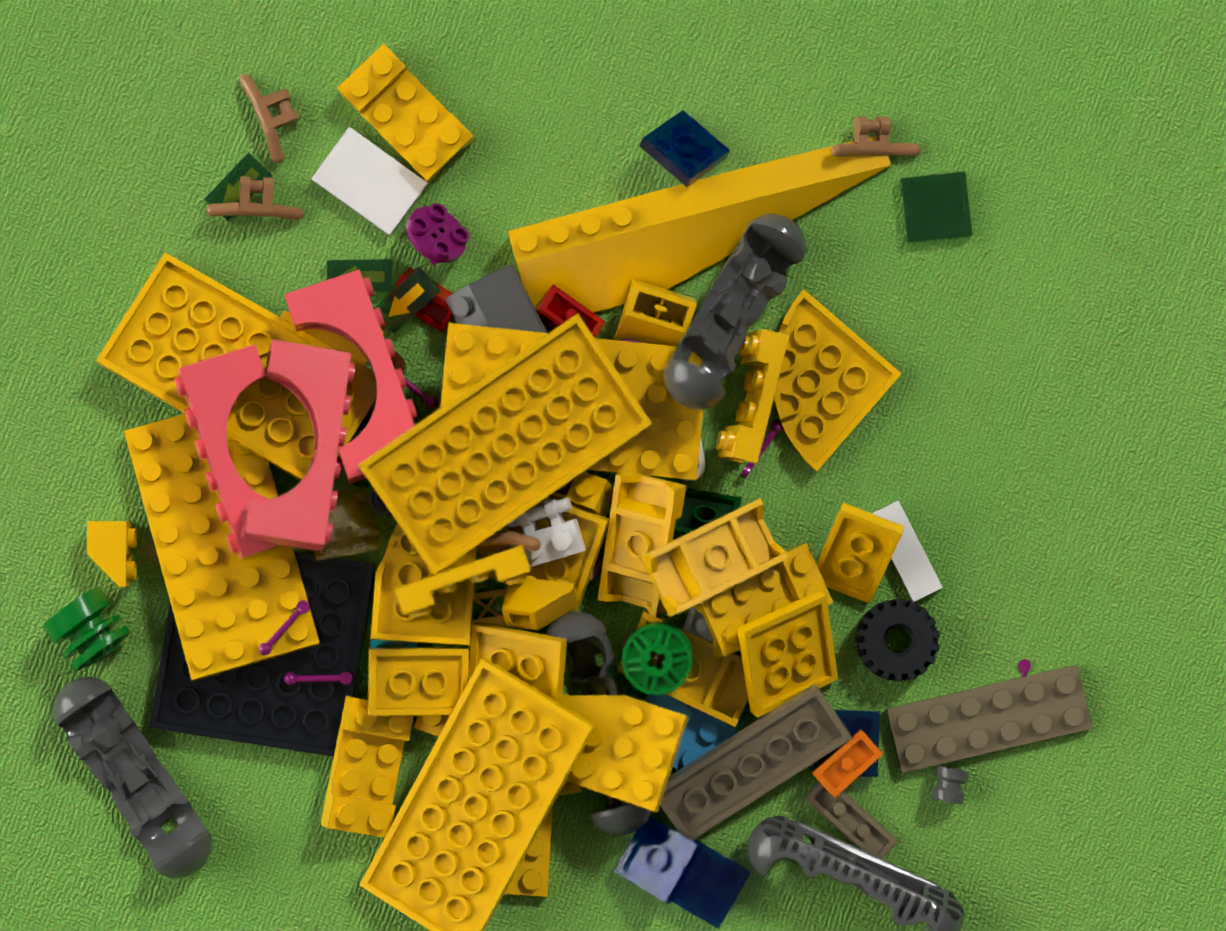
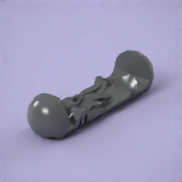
(733, 304)
(584, 640)
(128, 767)
(906, 893)

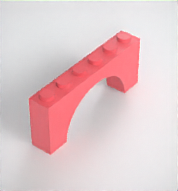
(345, 309)
(320, 383)
(210, 394)

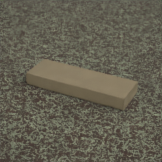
(852, 821)

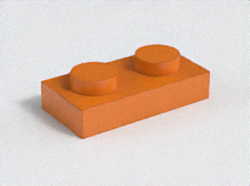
(847, 763)

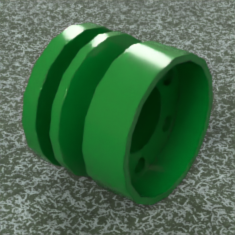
(86, 629)
(661, 638)

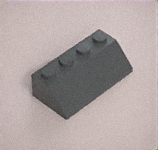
(496, 302)

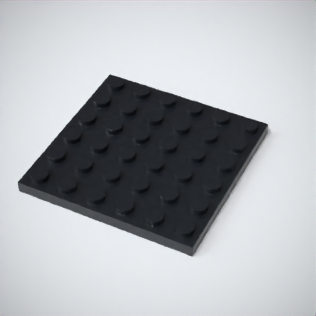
(254, 700)

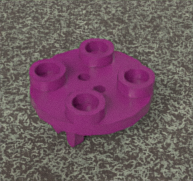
(436, 234)

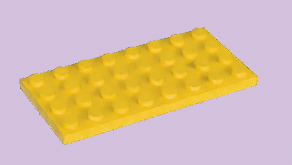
(192, 318)
(505, 444)
(662, 449)
(217, 600)
(477, 802)

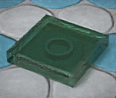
(936, 207)

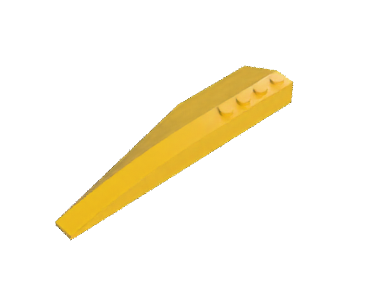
(677, 229)

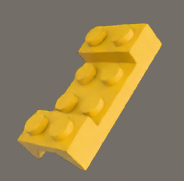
(405, 113)
(765, 353)
(639, 522)
(713, 558)
(419, 596)
(760, 596)
(712, 684)
(365, 770)

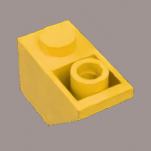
(588, 493)
(111, 549)
(538, 602)

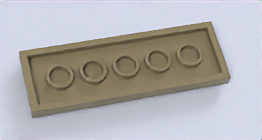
(989, 718)
(753, 762)

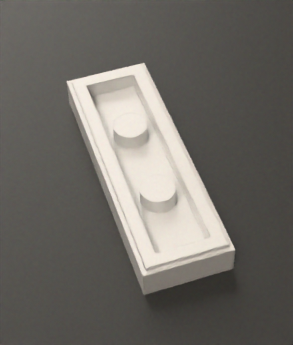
(910, 557)

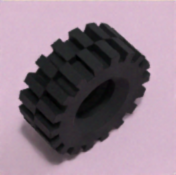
(872, 645)

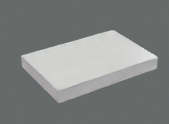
(369, 181)

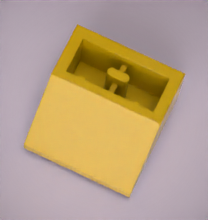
(655, 315)

